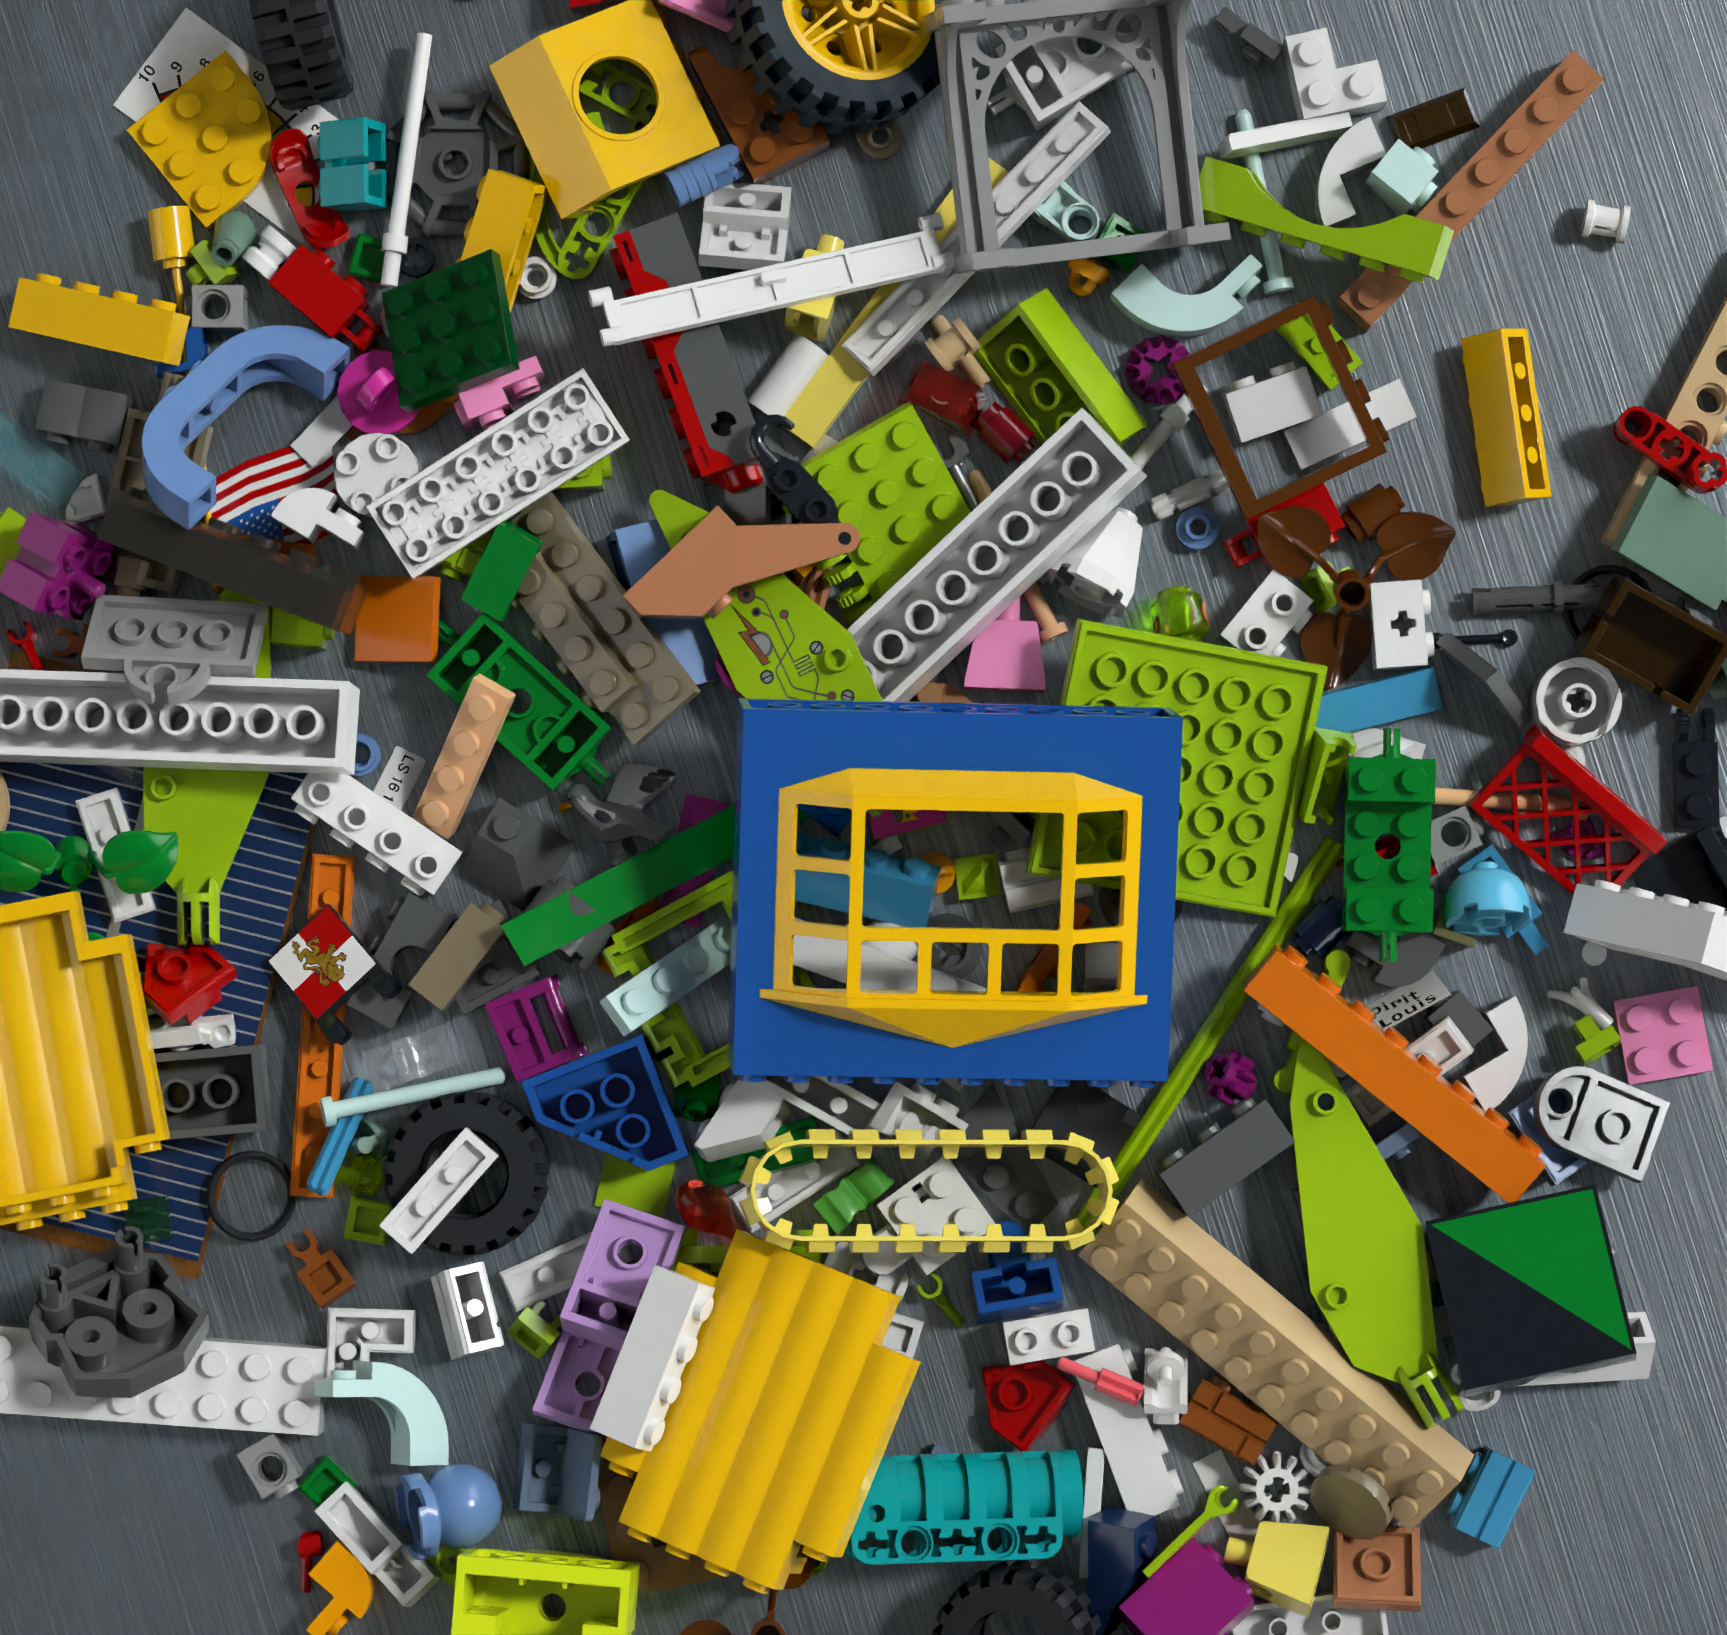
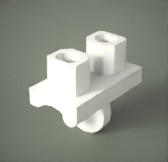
(1166, 1384)

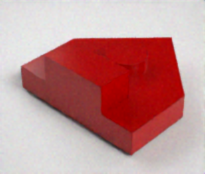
(184, 980)
(1024, 1400)

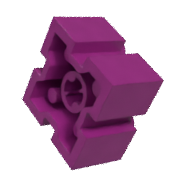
(56, 567)

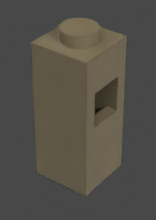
(459, 955)

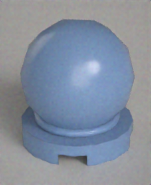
(451, 1508)

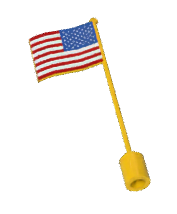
(255, 487)

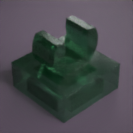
(151, 1217)

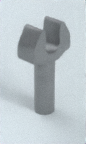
(956, 470)

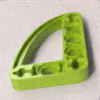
(613, 209)

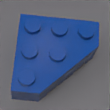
(612, 1104)

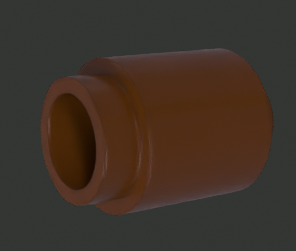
(1370, 511)

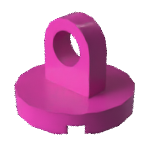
(371, 397)

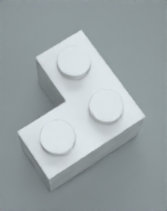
(1323, 89)

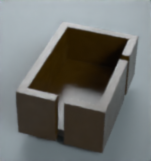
(1653, 642)

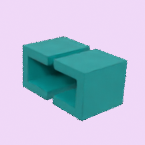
(347, 149)

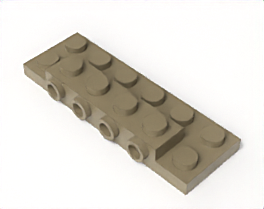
(595, 633)

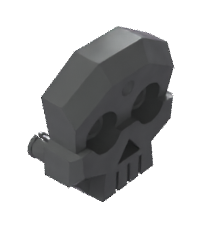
(107, 1304)

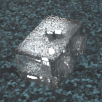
(410, 1058)

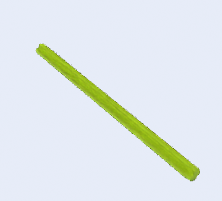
(1219, 1019)

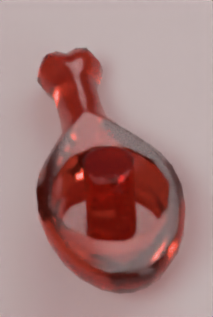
(706, 1208)

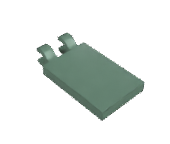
(1677, 542)

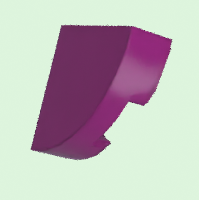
(1588, 850)

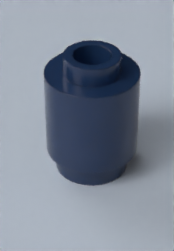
(1320, 929)

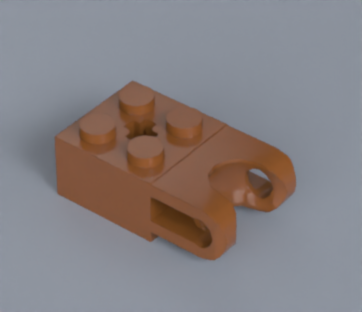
(744, 117)

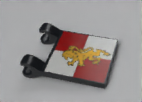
(326, 967)

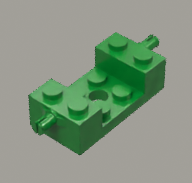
(556, 732)
(1392, 798)

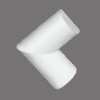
(358, 1331)

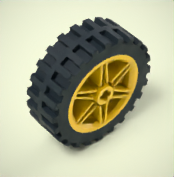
(846, 88)

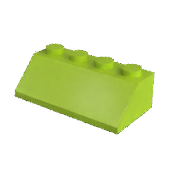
(1053, 372)

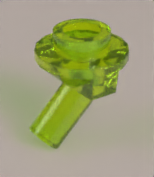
(362, 1176)

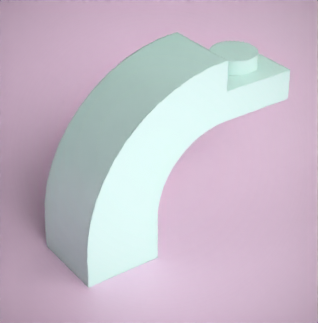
(1183, 315)
(411, 1409)

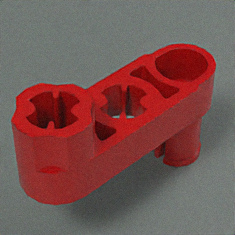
(1649, 432)

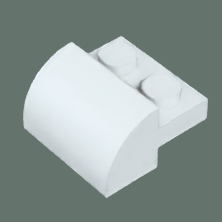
(745, 226)
(311, 510)

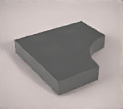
(1485, 679)

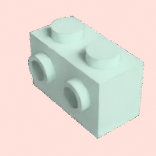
(1403, 178)

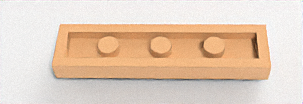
(463, 756)

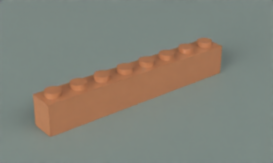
(1482, 178)

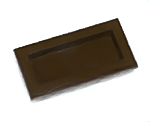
(1434, 120)

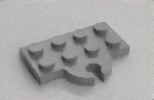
(174, 642)

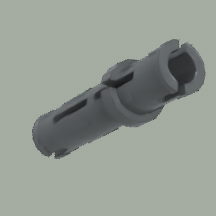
(1537, 598)

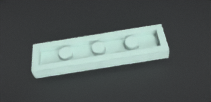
(670, 977)

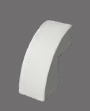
(1352, 153)
(1498, 1075)

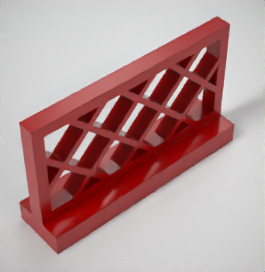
(1590, 790)

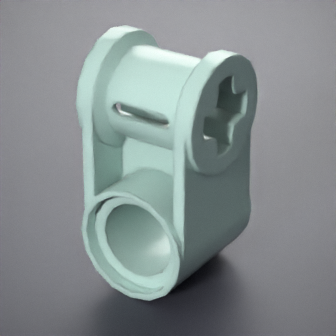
(1061, 209)

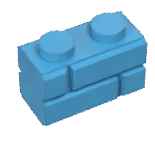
(1490, 1496)

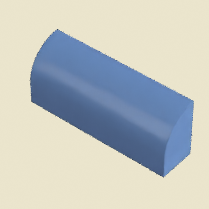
(634, 553)

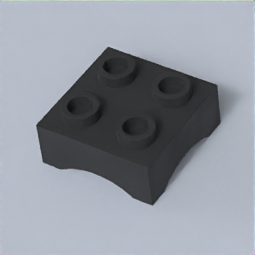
(1088, 1114)

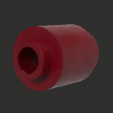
(1005, 433)

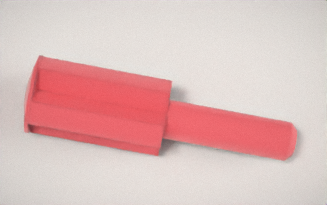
(1106, 1381)

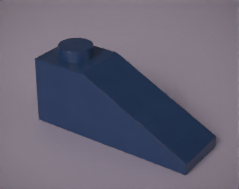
(1118, 1551)

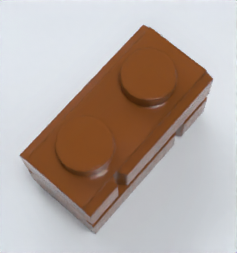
(1227, 1420)

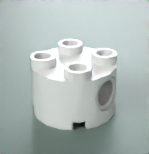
(371, 469)

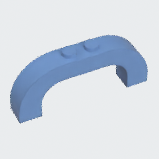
(248, 359)

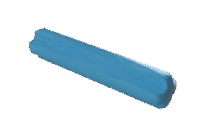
(337, 1143)

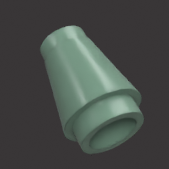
(231, 237)

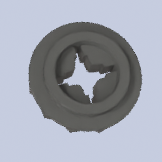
(958, 964)

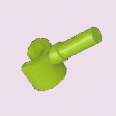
(942, 1301)

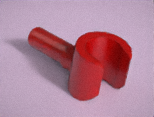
(27, 645)
(309, 1545)

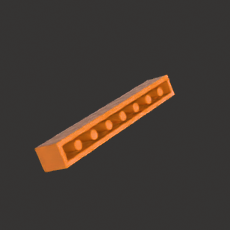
(1394, 1073)

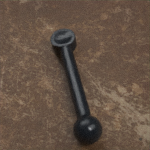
(1506, 638)

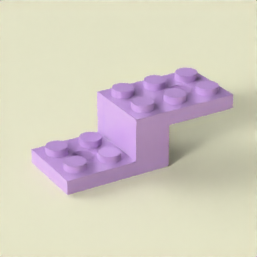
(602, 1309)

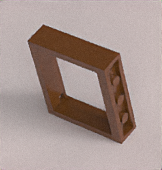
(1354, 392)

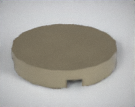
(1351, 1502)

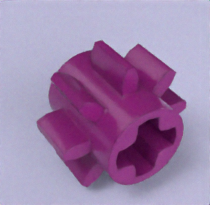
(1230, 1077)

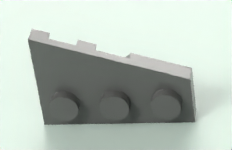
(1012, 1180)

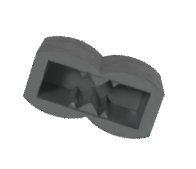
(82, 415)

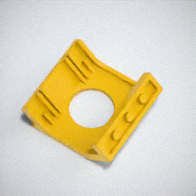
(572, 153)

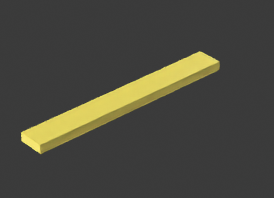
(840, 373)

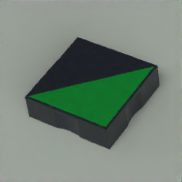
(1530, 1290)

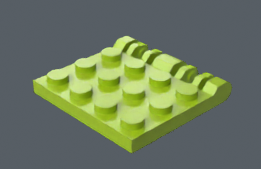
(894, 494)

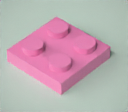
(1662, 1035)

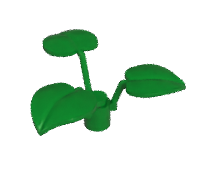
(135, 857)

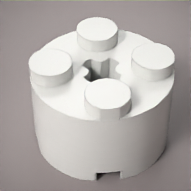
(1596, 689)

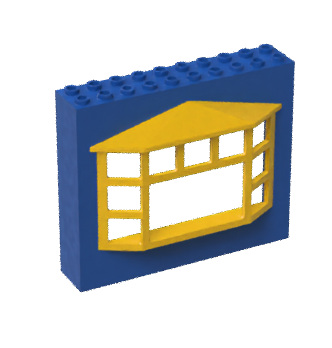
(952, 761)

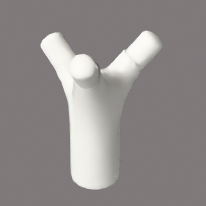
(1584, 1001)

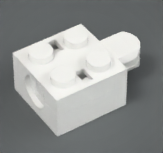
(940, 1201)

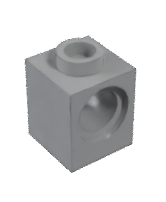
(236, 315)
(1471, 829)
(252, 1460)

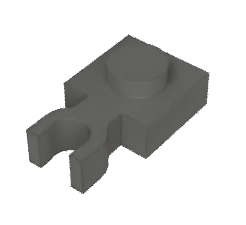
(1255, 44)

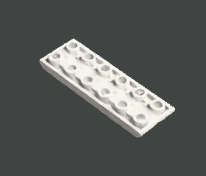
(498, 474)

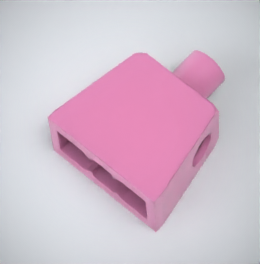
(1007, 656)

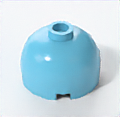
(1485, 900)

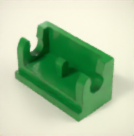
(501, 570)

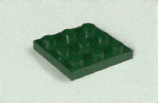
(450, 330)

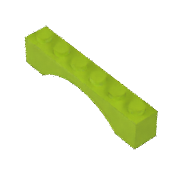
(1402, 242)

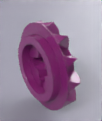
(1139, 372)

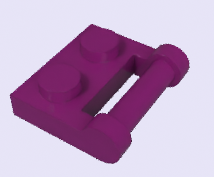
(523, 1035)

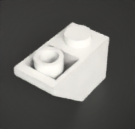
(742, 1123)

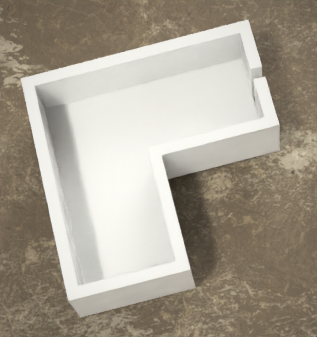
(1651, 926)

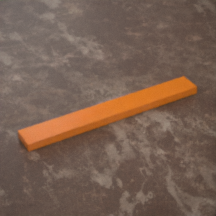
(318, 1057)

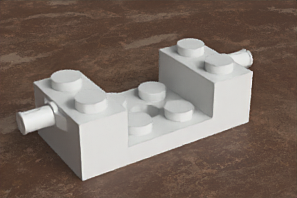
(1057, 74)

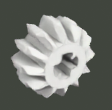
(1265, 1477)

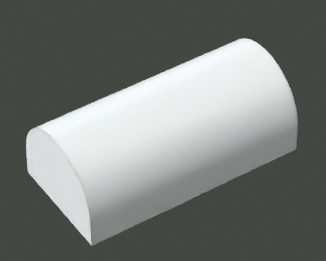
(787, 376)

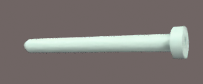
(1277, 281)
(332, 1110)

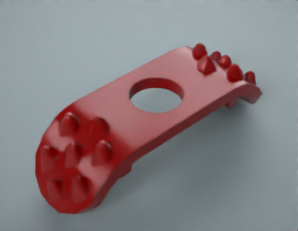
(295, 165)

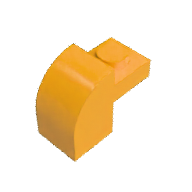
(348, 1583)

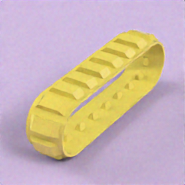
(907, 1140)

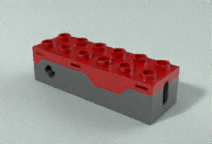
(692, 361)

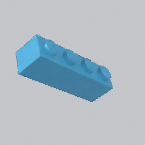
(893, 887)

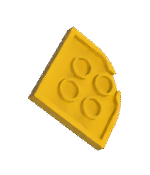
(210, 139)

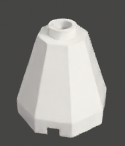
(1102, 564)

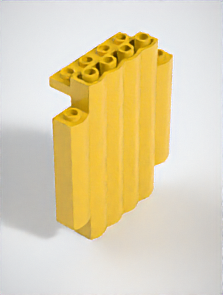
(71, 1065)
(771, 1419)

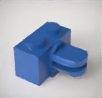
(1015, 1283)

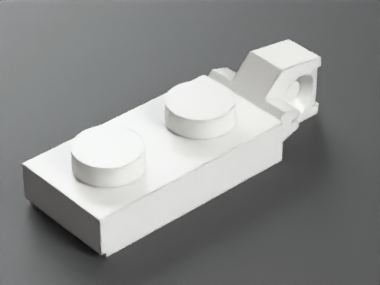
(181, 1035)

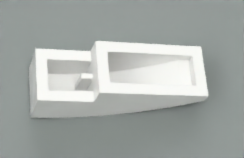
(377, 1544)

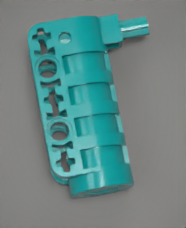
(969, 1495)

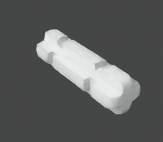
(1189, 494)

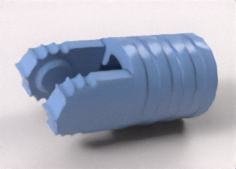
(704, 174)

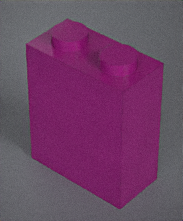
(1189, 1597)

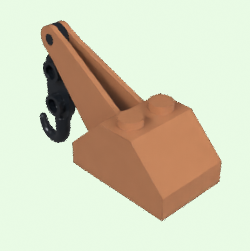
(724, 556)

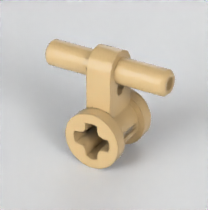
(956, 347)

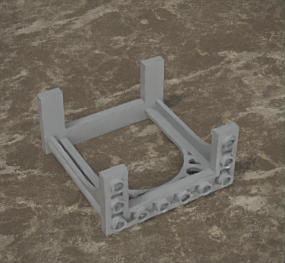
(1162, 21)

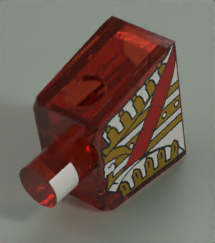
(943, 397)

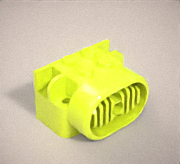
(510, 1590)

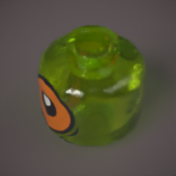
(1180, 613)

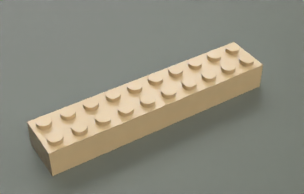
(1274, 1353)

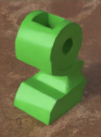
(852, 1195)

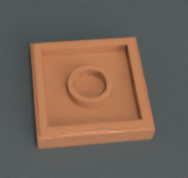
(1378, 1571)

